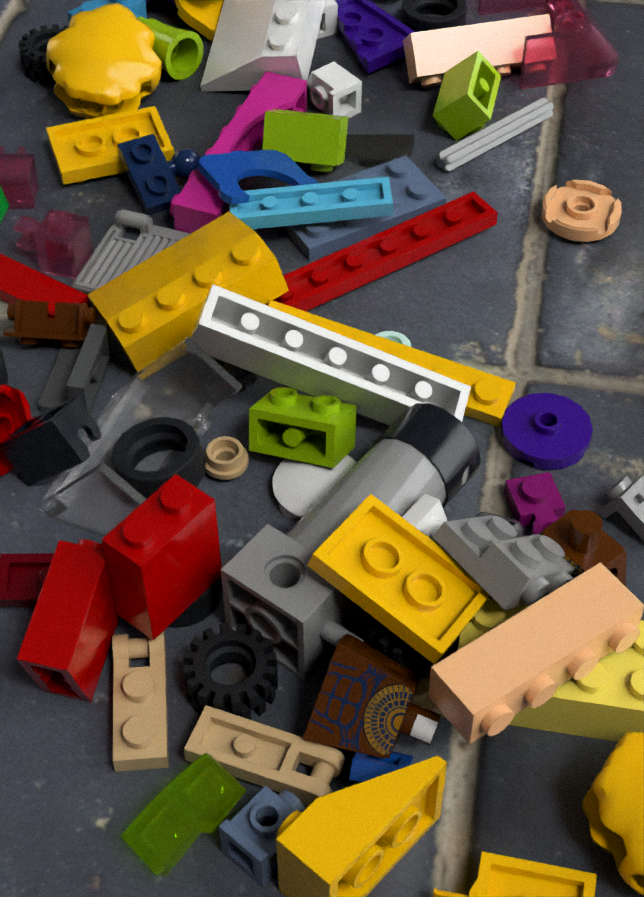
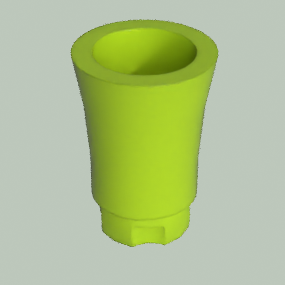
(176, 48)

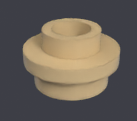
(225, 458)

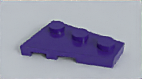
(371, 33)

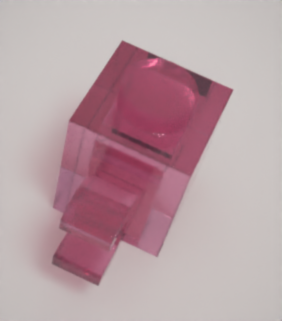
(19, 179)
(60, 241)

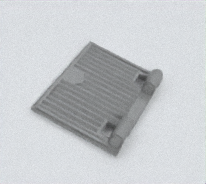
(119, 254)

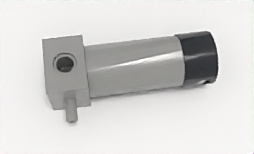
(269, 577)

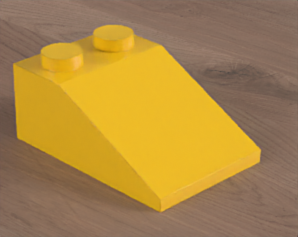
(359, 832)

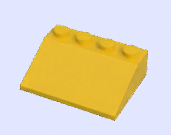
(162, 297)

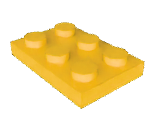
(89, 146)
(400, 578)

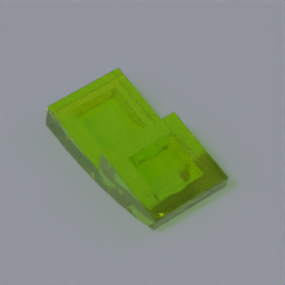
(181, 812)

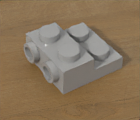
(505, 566)

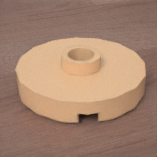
(581, 211)

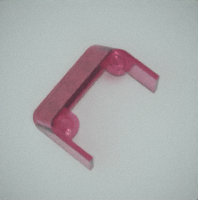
(571, 53)

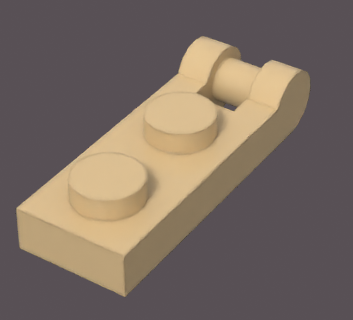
(140, 704)
(264, 754)

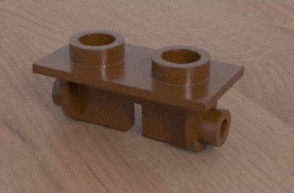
(34, 324)

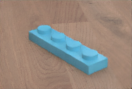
(316, 203)

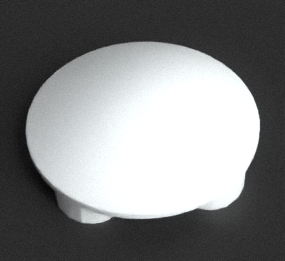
(303, 484)

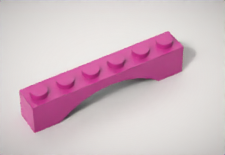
(199, 200)

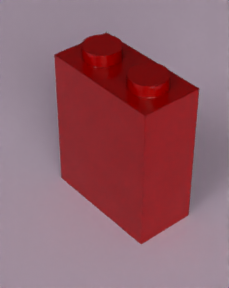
(163, 556)
(71, 623)

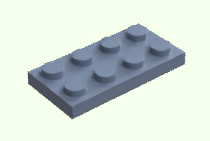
(411, 197)

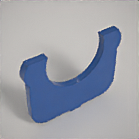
(228, 169)

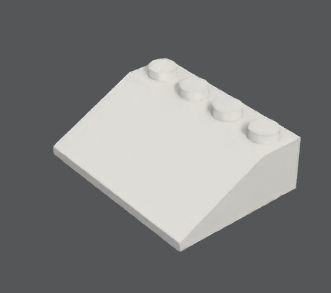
(259, 39)

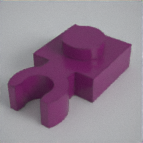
(534, 501)

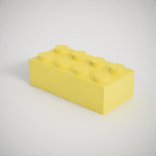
(596, 706)

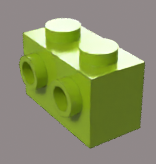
(467, 96)
(307, 137)
(302, 427)

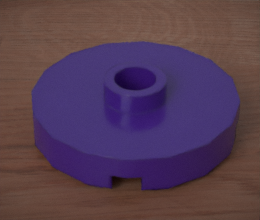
(546, 430)

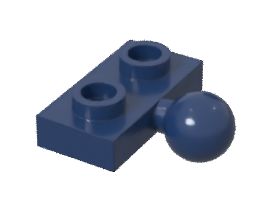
(152, 174)

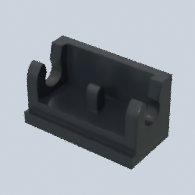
(50, 441)

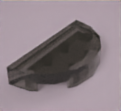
(378, 148)

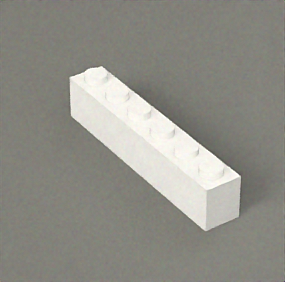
(319, 359)

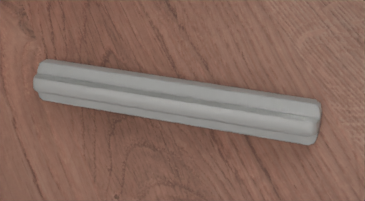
(494, 134)

